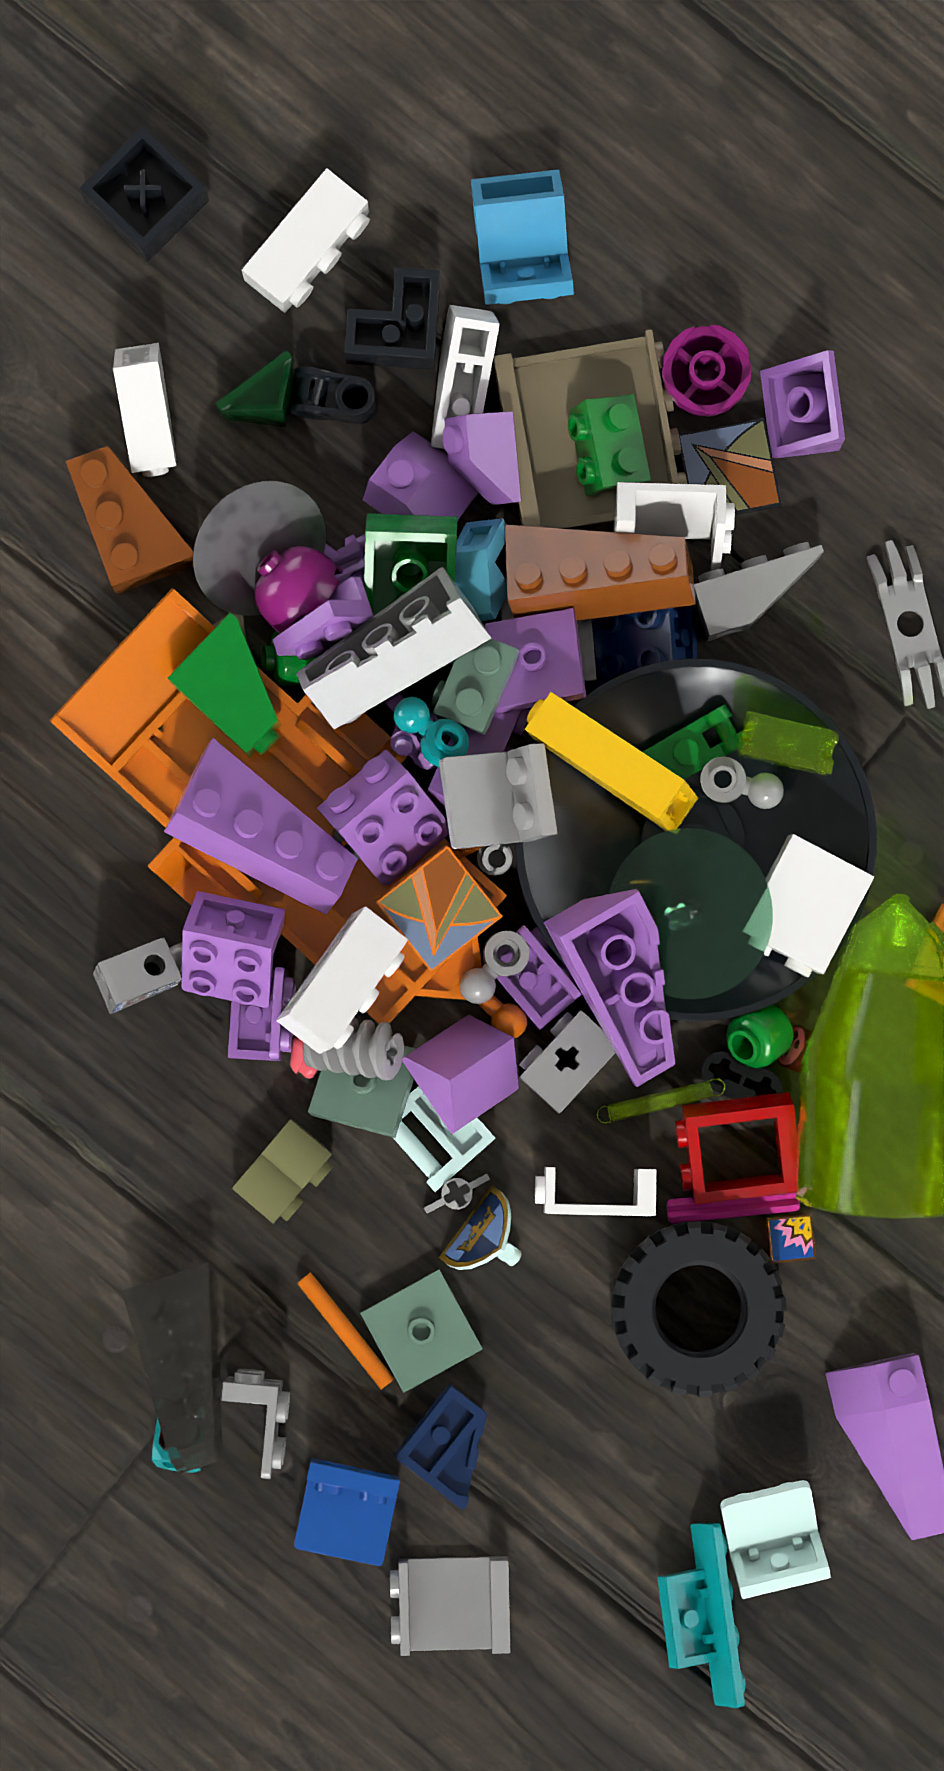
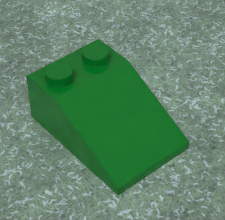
(404, 553)

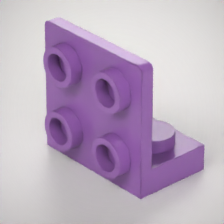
(230, 949)

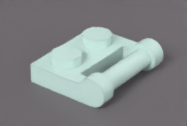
(461, 1145)

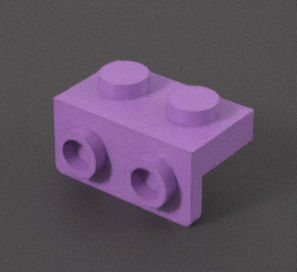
(328, 623)
(542, 986)

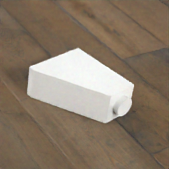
(144, 409)

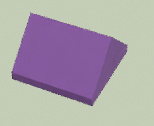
(803, 406)
(465, 1070)

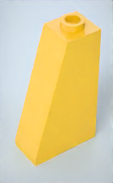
(611, 762)

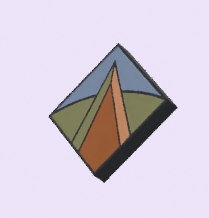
(733, 457)

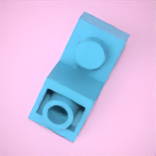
(476, 566)

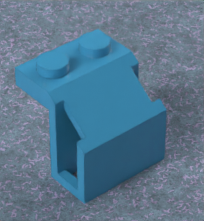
(522, 237)

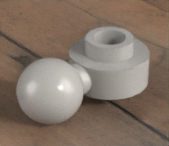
(763, 790)
(479, 983)

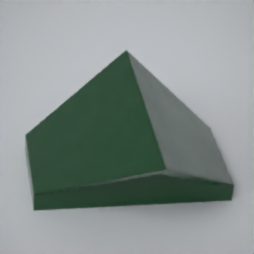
(263, 396)

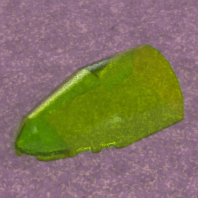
(877, 1074)

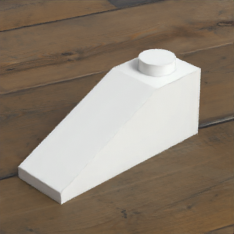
(463, 365)

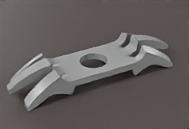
(906, 597)

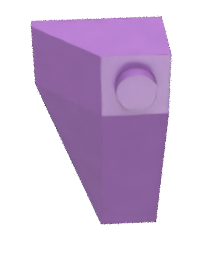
(616, 965)
(894, 1432)

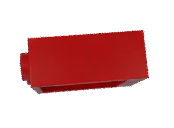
(774, 1106)

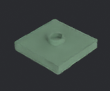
(363, 1101)
(421, 1331)

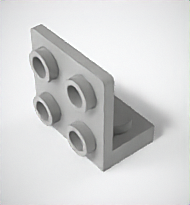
(498, 797)

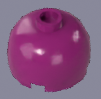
(706, 370)
(294, 584)

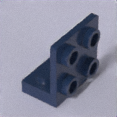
(642, 640)

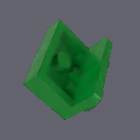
(608, 443)

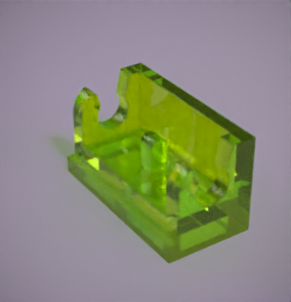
(787, 743)

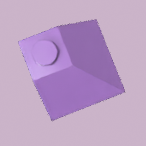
(418, 482)

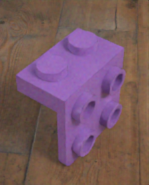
(385, 817)
(254, 1029)

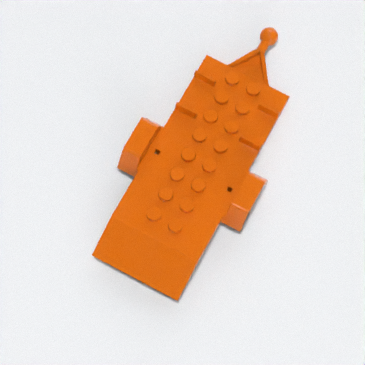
(150, 744)

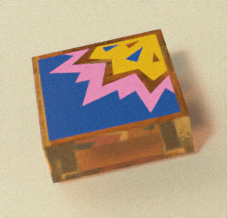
(791, 1238)

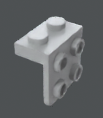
(251, 1387)

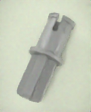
(494, 859)

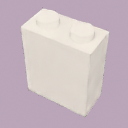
(811, 904)

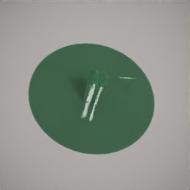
(730, 893)

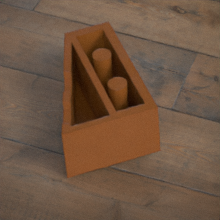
(126, 524)

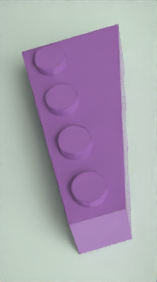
(258, 831)

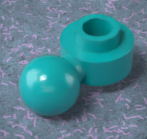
(414, 716)

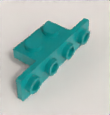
(700, 1616)

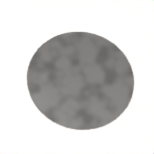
(244, 531)

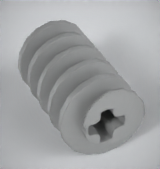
(366, 1052)

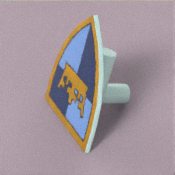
(483, 1235)

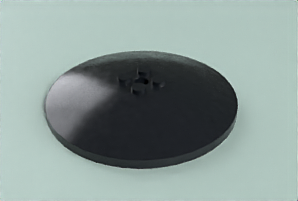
(602, 830)

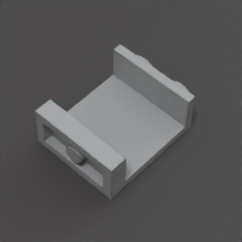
(451, 1604)

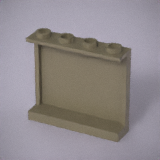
(543, 392)

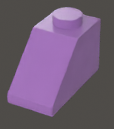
(485, 454)

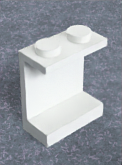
(677, 511)
(643, 1204)

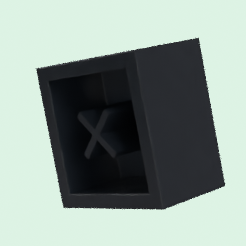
(144, 194)

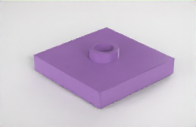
(546, 660)

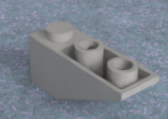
(741, 597)

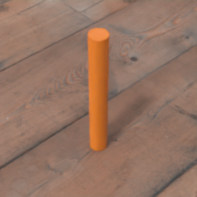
(345, 1330)

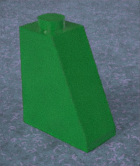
(229, 689)

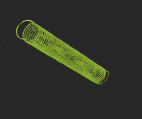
(664, 1097)

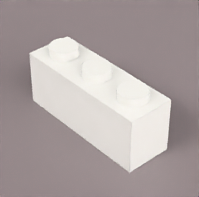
(307, 241)
(343, 981)

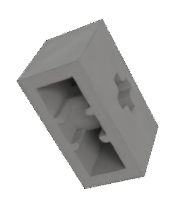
(558, 1086)

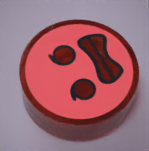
(792, 1058)

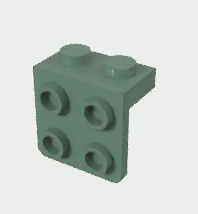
(475, 685)

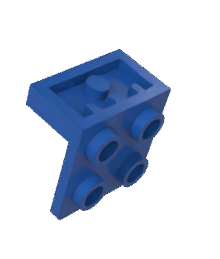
(347, 1512)

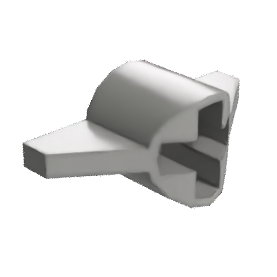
(456, 1193)

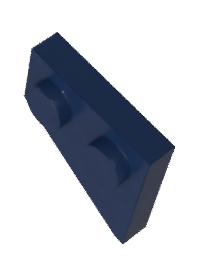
(445, 1445)

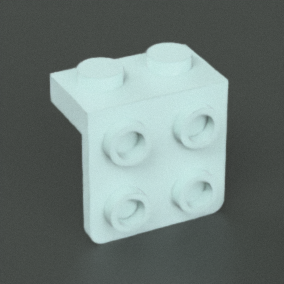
(774, 1539)

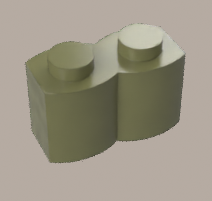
(283, 1172)

